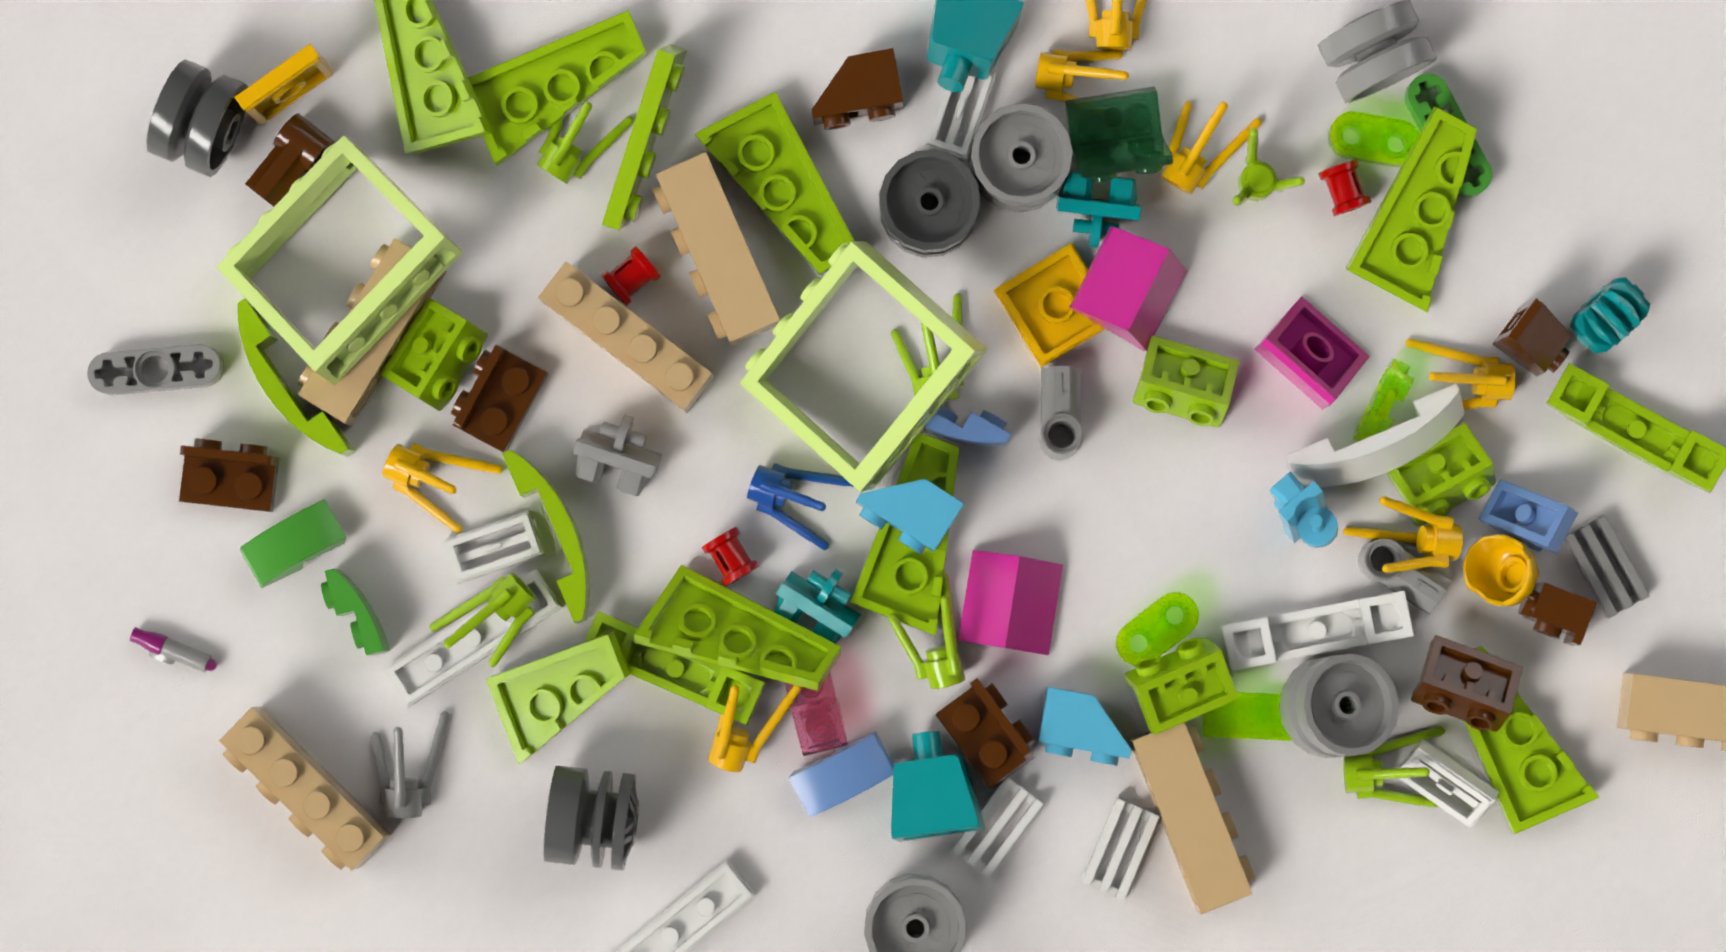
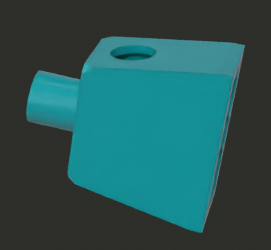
(970, 38)
(933, 793)

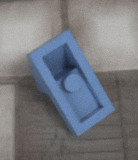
(1528, 516)

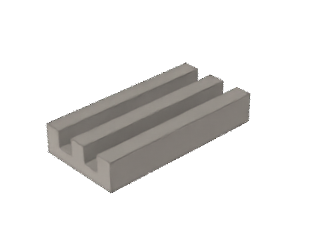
(1622, 559)

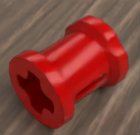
(1345, 187)
(630, 276)
(730, 556)

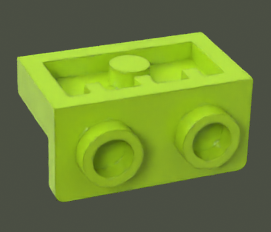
(434, 354)
(1186, 382)
(1445, 474)
(1181, 684)

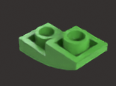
(292, 543)
(346, 598)

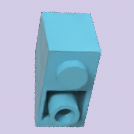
(915, 509)
(1079, 722)

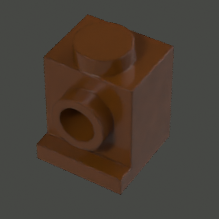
(1557, 612)

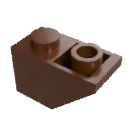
(862, 87)

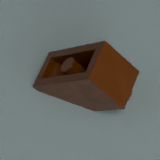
(1534, 338)

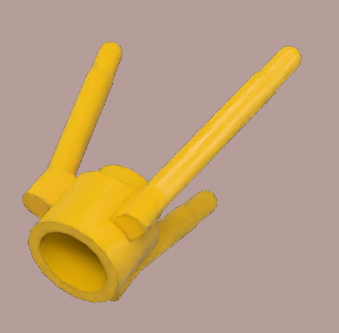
(1114, 28)
(1059, 69)
(1188, 164)
(1490, 380)
(408, 468)
(1439, 540)
(731, 742)

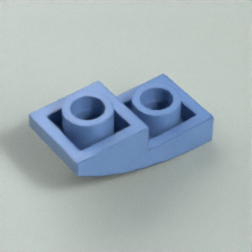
(977, 430)
(842, 774)

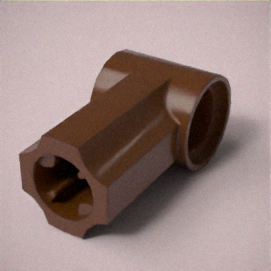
(295, 153)

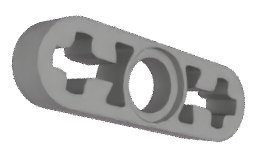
(122, 384)

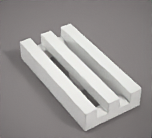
(948, 146)
(530, 535)
(1450, 779)
(1137, 855)
(974, 858)

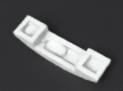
(1383, 451)
(1317, 630)

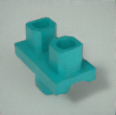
(1078, 199)
(819, 599)

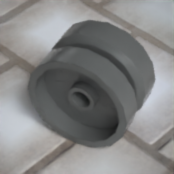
(196, 118)
(922, 230)

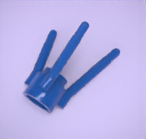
(772, 488)

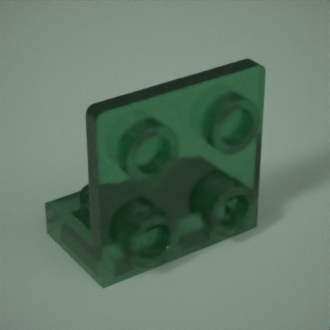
(1117, 134)

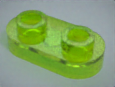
(1372, 138)
(1392, 386)
(1155, 628)

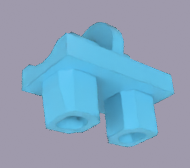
(1304, 512)

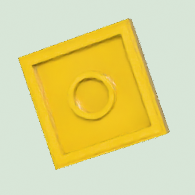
(284, 85)
(1040, 305)

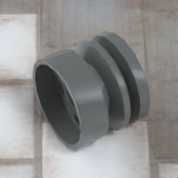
(590, 817)

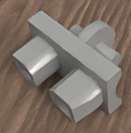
(618, 448)

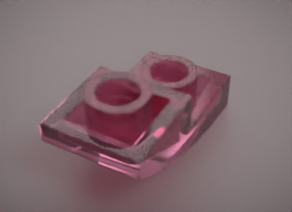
(818, 718)

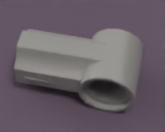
(1060, 408)
(1422, 586)

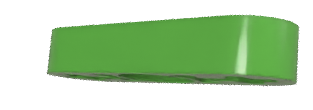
(1446, 99)

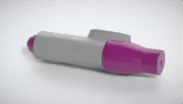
(169, 651)

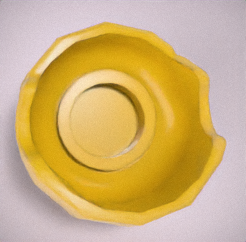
(1500, 570)

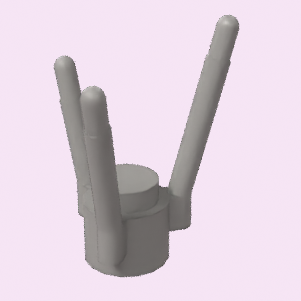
(402, 794)

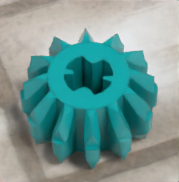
(1610, 315)

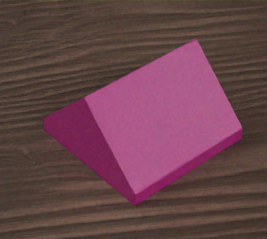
(1129, 286)
(1312, 353)
(1010, 602)

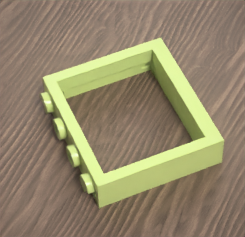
(383, 304)
(916, 415)

